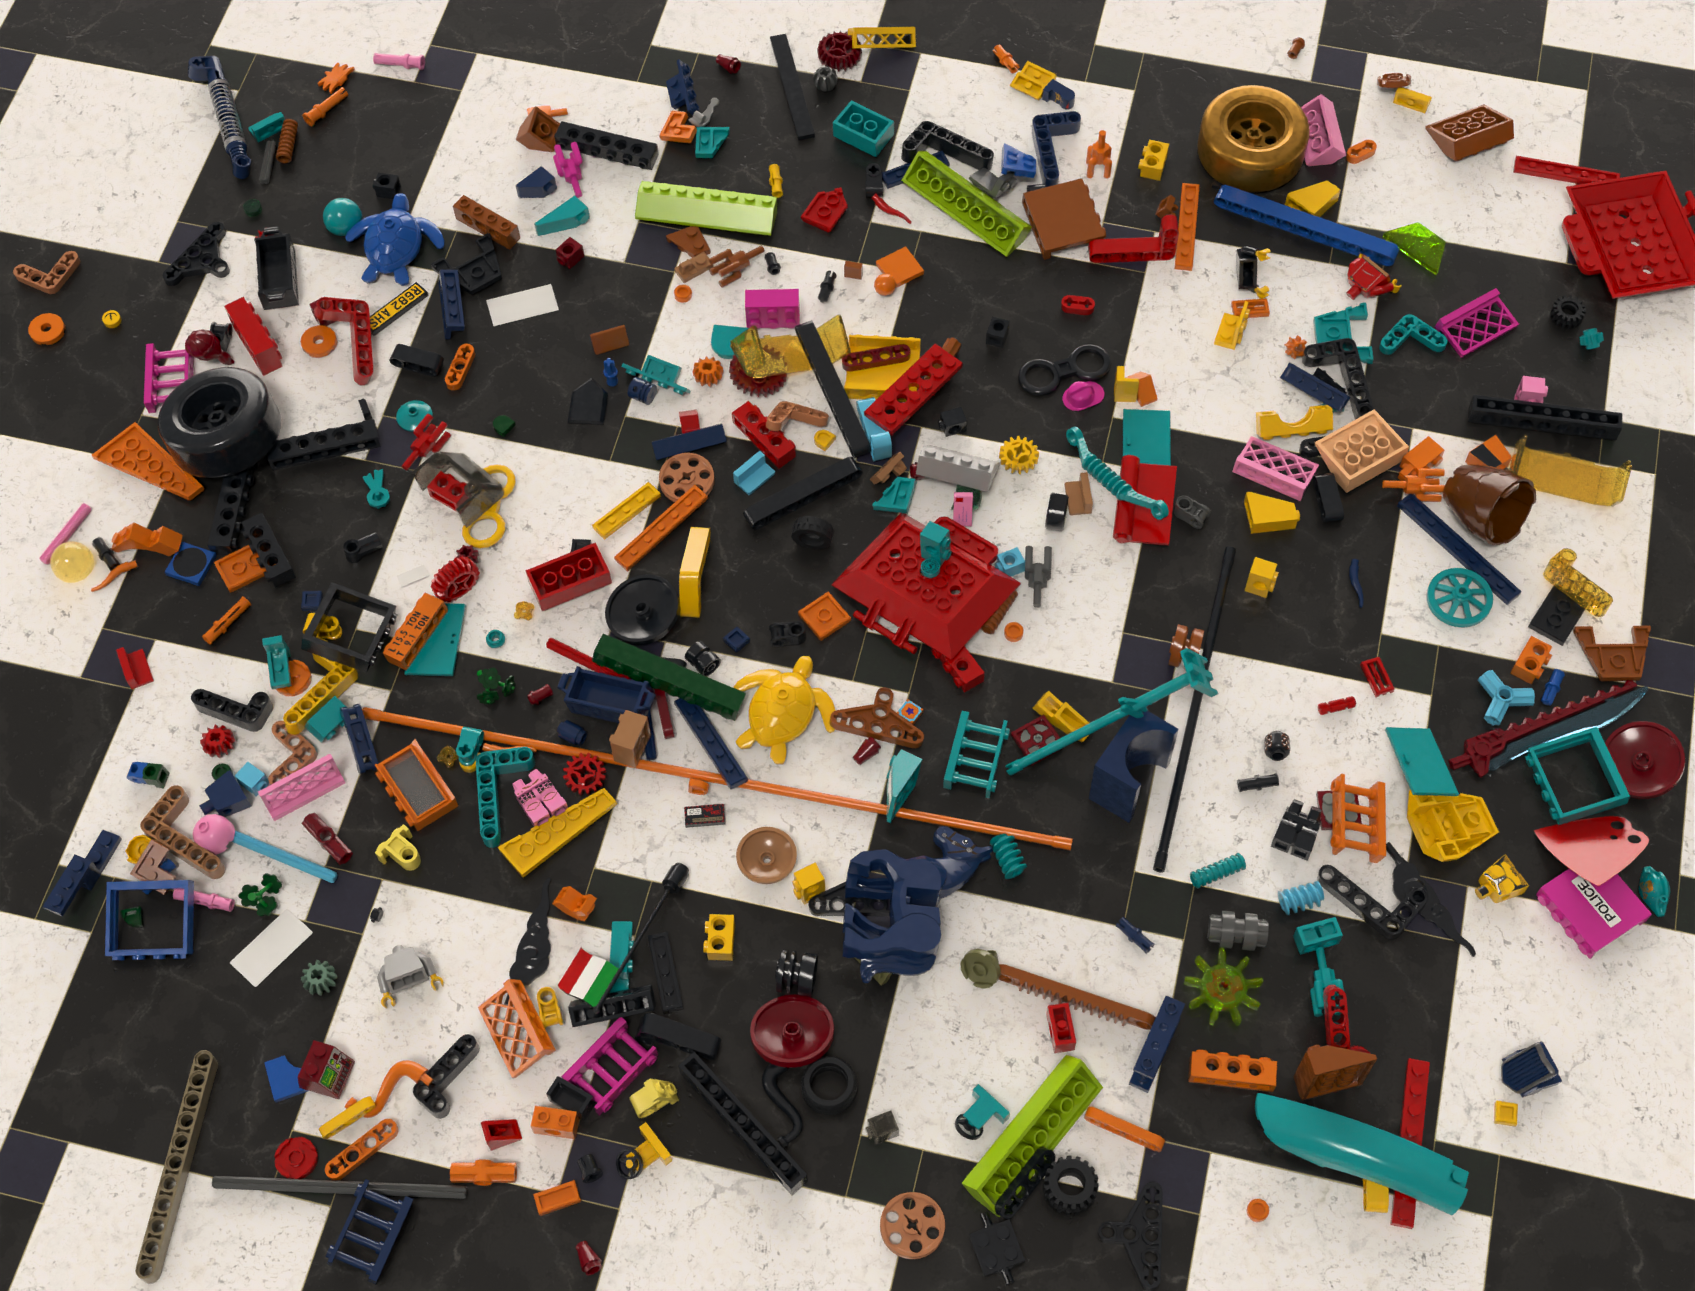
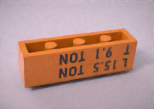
(415, 631)

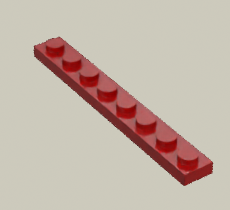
(1411, 1129)

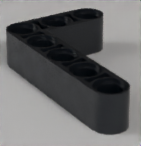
(949, 142)
(1349, 373)
(1371, 905)

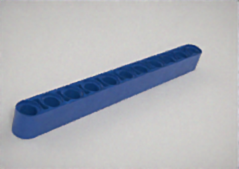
(1306, 225)

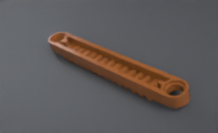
(1076, 997)

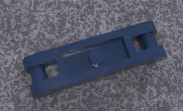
(359, 738)

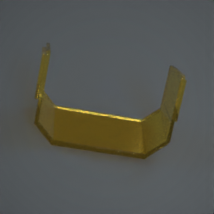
(784, 353)
(1570, 476)

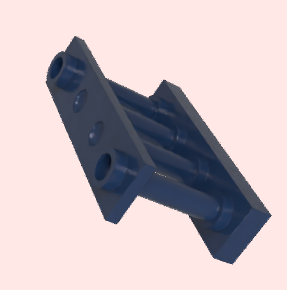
(1156, 1044)
(383, 1248)

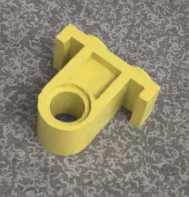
(399, 848)
(653, 1097)

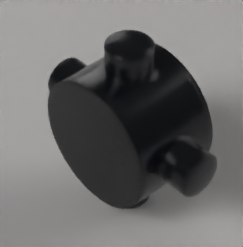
(376, 914)

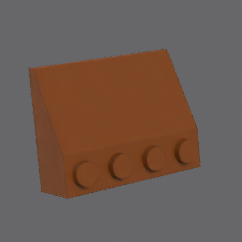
(1471, 132)
(1331, 1070)

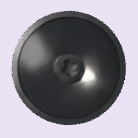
(642, 609)

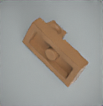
(693, 267)
(894, 464)

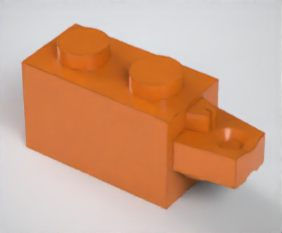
(1423, 455)

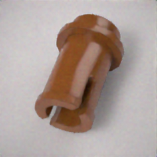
(1298, 44)

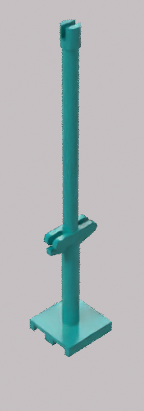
(1195, 675)

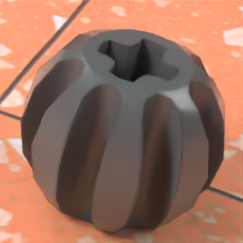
(825, 78)

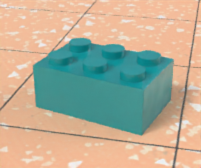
(863, 128)

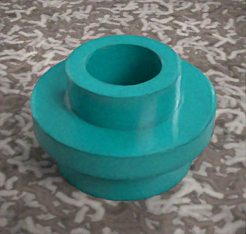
(495, 634)

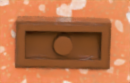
(609, 339)

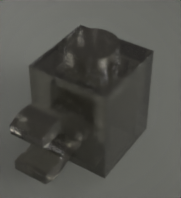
(882, 1127)

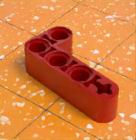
(1342, 1024)

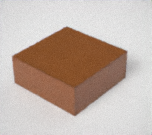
(853, 270)

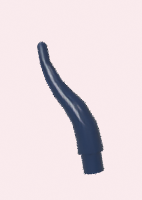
(1353, 575)

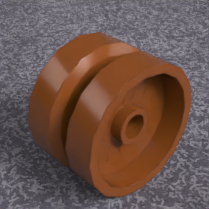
(1180, 642)

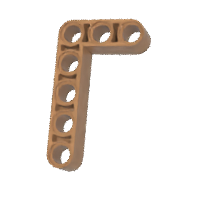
(177, 840)

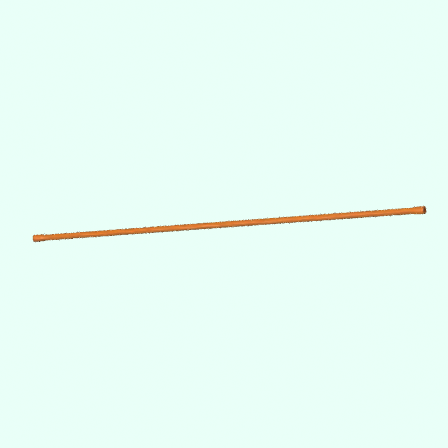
(1054, 841)

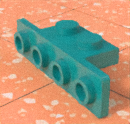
(660, 371)
(620, 946)

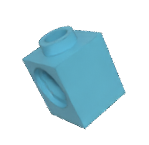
(1011, 556)
(252, 778)

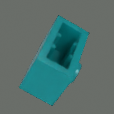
(326, 720)

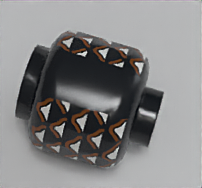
(1277, 745)

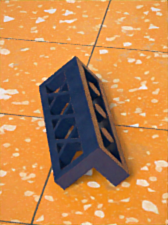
(450, 302)

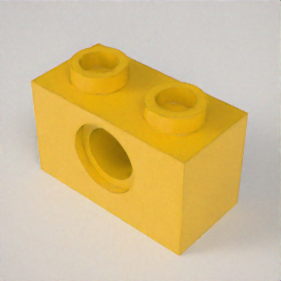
(1261, 577)

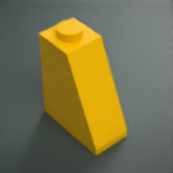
(1314, 198)
(1269, 513)

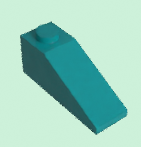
(565, 217)

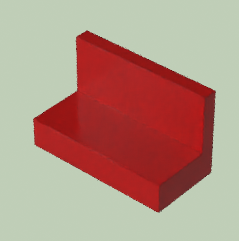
(135, 667)

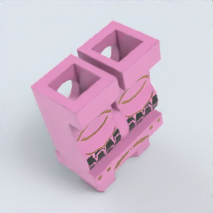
(538, 792)

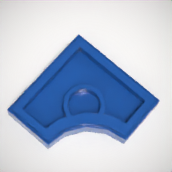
(283, 1078)

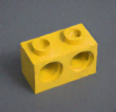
(1154, 160)
(808, 883)
(724, 937)

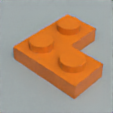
(676, 130)

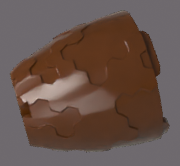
(1490, 501)

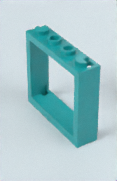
(1606, 762)

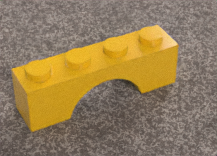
(1317, 420)

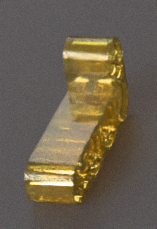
(1575, 584)

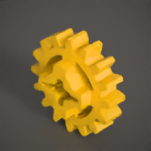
(1019, 455)

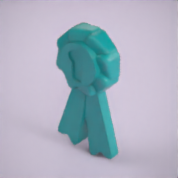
(377, 496)

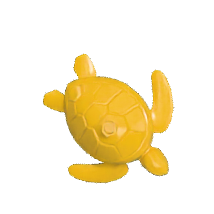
(782, 707)

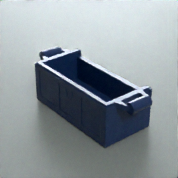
(605, 695)

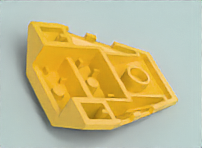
(1449, 824)

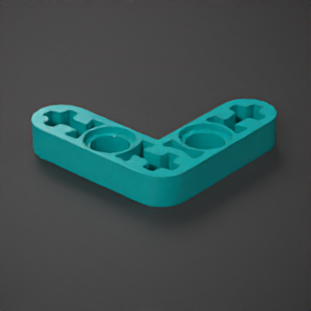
(1412, 330)

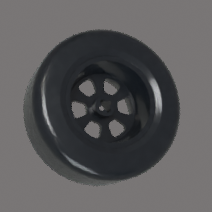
(230, 441)

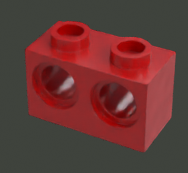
(447, 494)

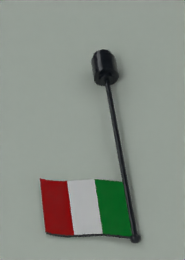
(593, 977)

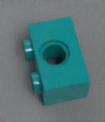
(935, 542)

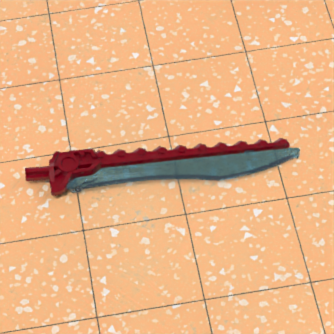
(1489, 745)

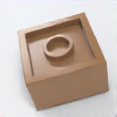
(630, 738)

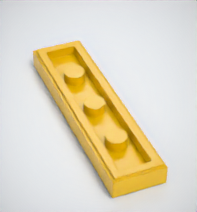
(626, 510)

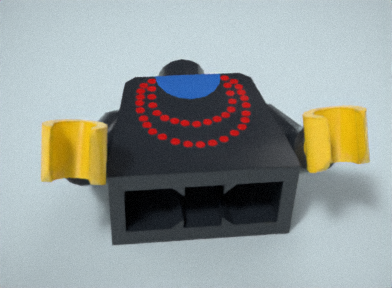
(1247, 269)

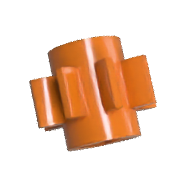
(1295, 347)

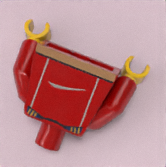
(1369, 279)

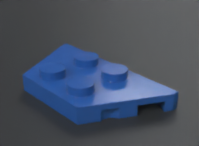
(1017, 162)

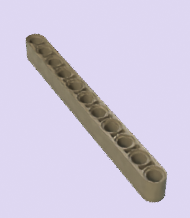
(179, 1174)

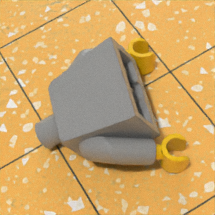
(403, 970)

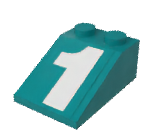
(901, 781)

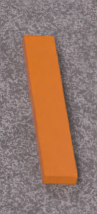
(1187, 226)
(661, 528)

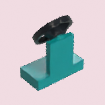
(980, 1113)

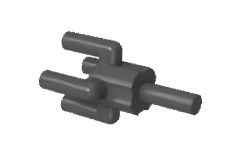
(1037, 573)

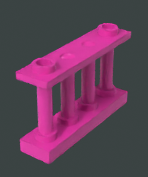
(153, 370)
(604, 1046)

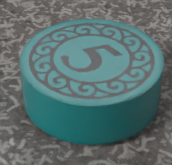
(930, 568)

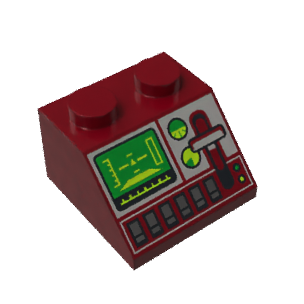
(325, 1070)

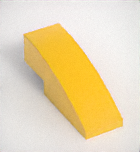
(1060, 714)

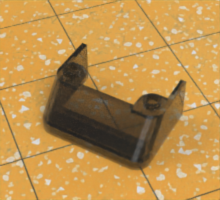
(481, 488)

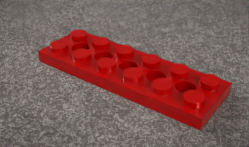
(915, 399)

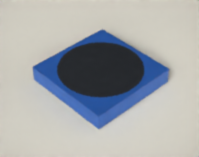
(190, 564)

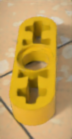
(347, 1117)

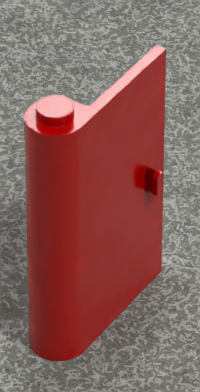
(1135, 522)

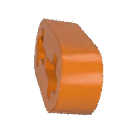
(1363, 153)

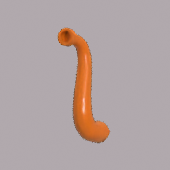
(403, 1068)

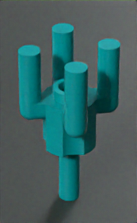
(1323, 978)

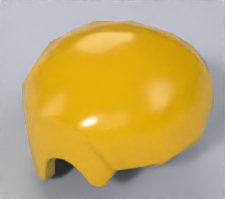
(137, 847)

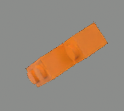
(138, 537)

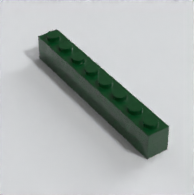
(668, 677)

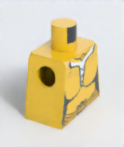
(1501, 881)

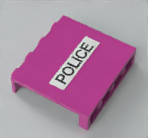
(1591, 912)

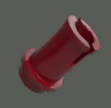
(540, 694)

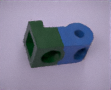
(148, 774)

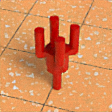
(426, 440)

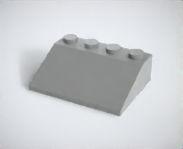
(956, 467)

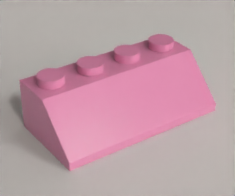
(1325, 139)

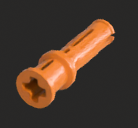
(319, 111)

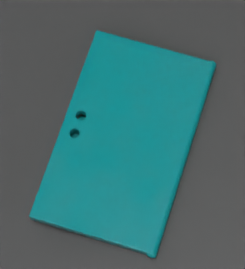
(1148, 435)
(441, 649)
(1421, 761)

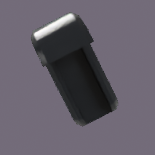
(1056, 512)

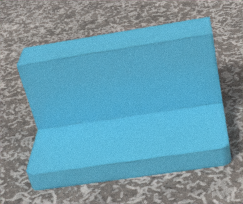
(753, 473)

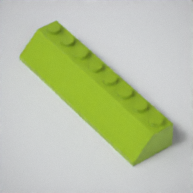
(966, 203)
(706, 208)
(1038, 1124)

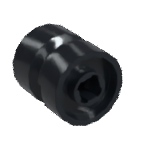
(701, 657)

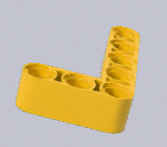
(692, 570)
(324, 688)

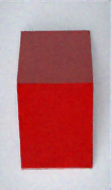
(689, 420)
(500, 1132)

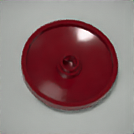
(1647, 758)
(792, 1031)

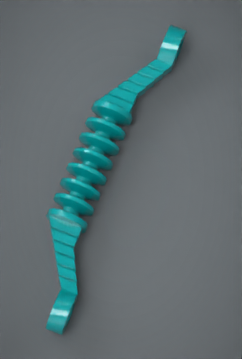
(1110, 479)

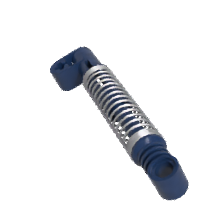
(210, 69)

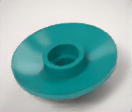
(410, 421)

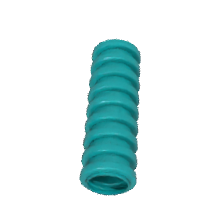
(1218, 870)

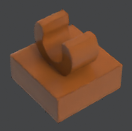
(1166, 207)

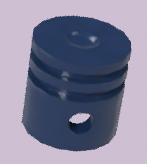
(643, 391)

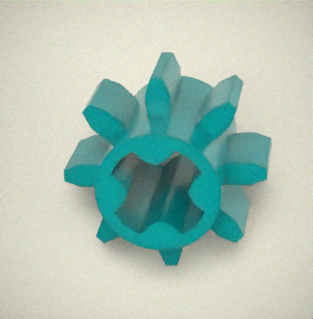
(1591, 338)

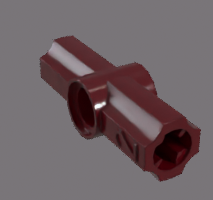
(320, 831)

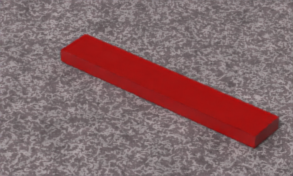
(1560, 171)

